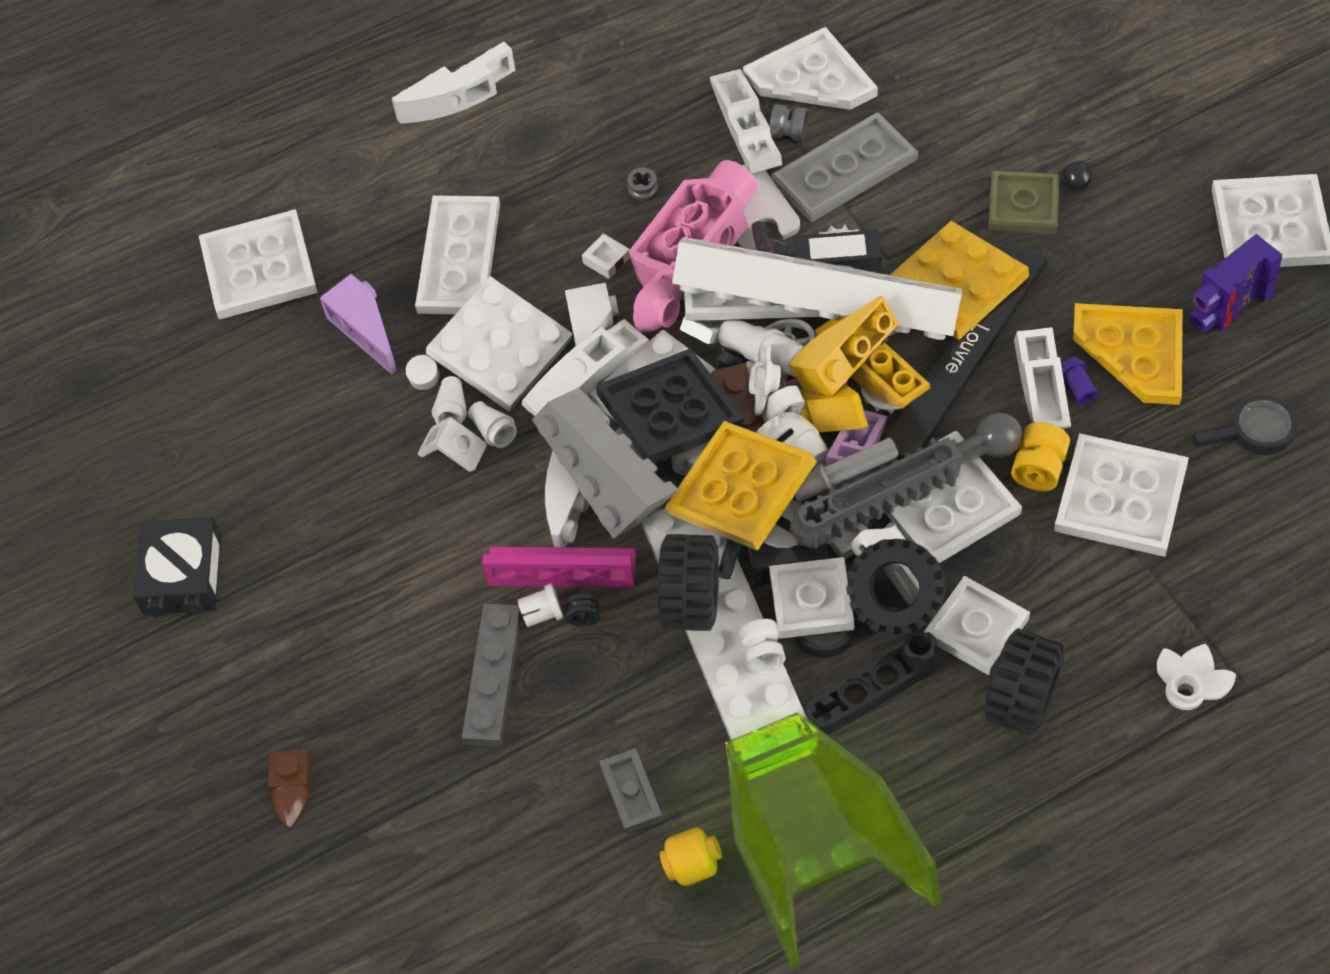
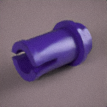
(1078, 380)

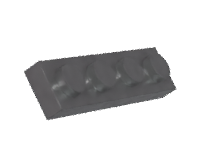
(492, 675)

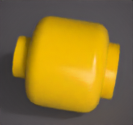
(690, 856)

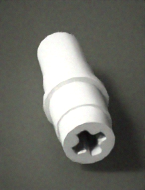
(750, 339)

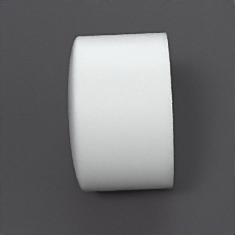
(422, 372)

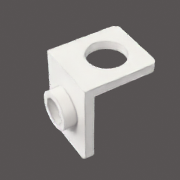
(454, 442)

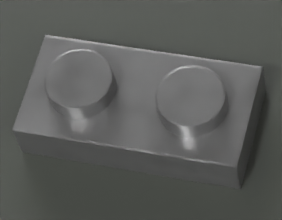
(631, 791)

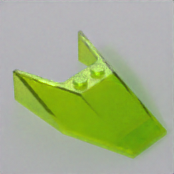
(813, 813)

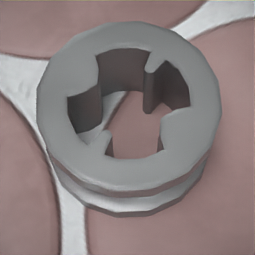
(643, 176)

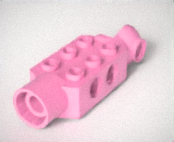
(698, 210)

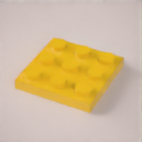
(969, 263)
(741, 485)

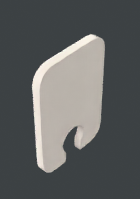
(768, 206)

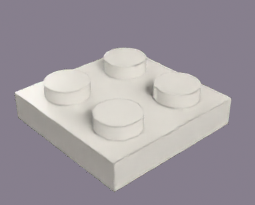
(811, 597)
(976, 624)

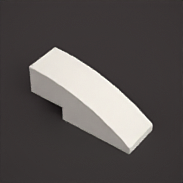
(1042, 377)

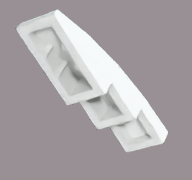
(746, 121)

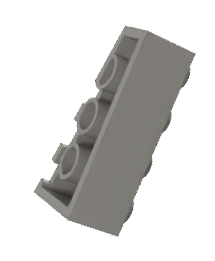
(601, 462)

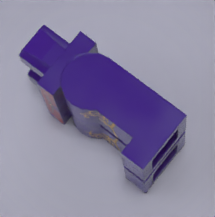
(1237, 280)

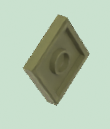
(1024, 202)

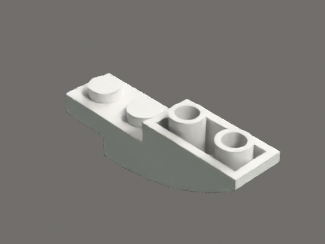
(449, 92)
(586, 364)
(562, 503)

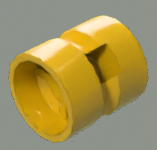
(1040, 456)

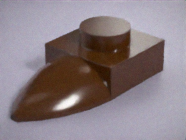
(289, 783)

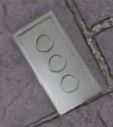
(844, 167)

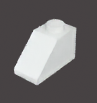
(590, 309)

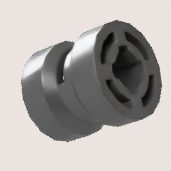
(789, 122)

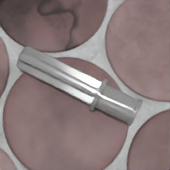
(847, 468)

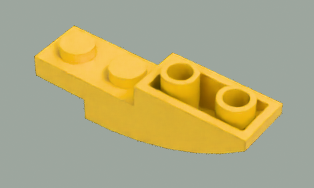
(886, 374)

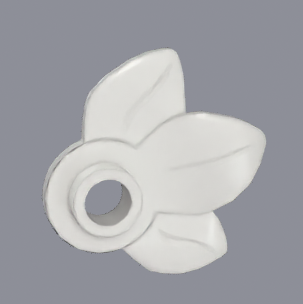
(764, 379)
(1193, 673)

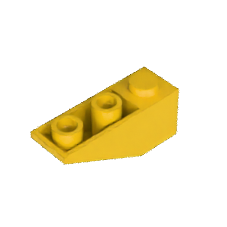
(841, 349)

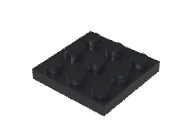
(668, 405)

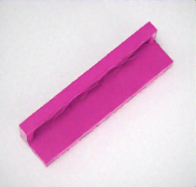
(560, 566)

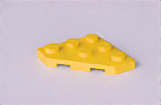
(1135, 346)

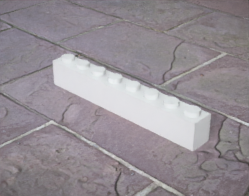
(813, 286)

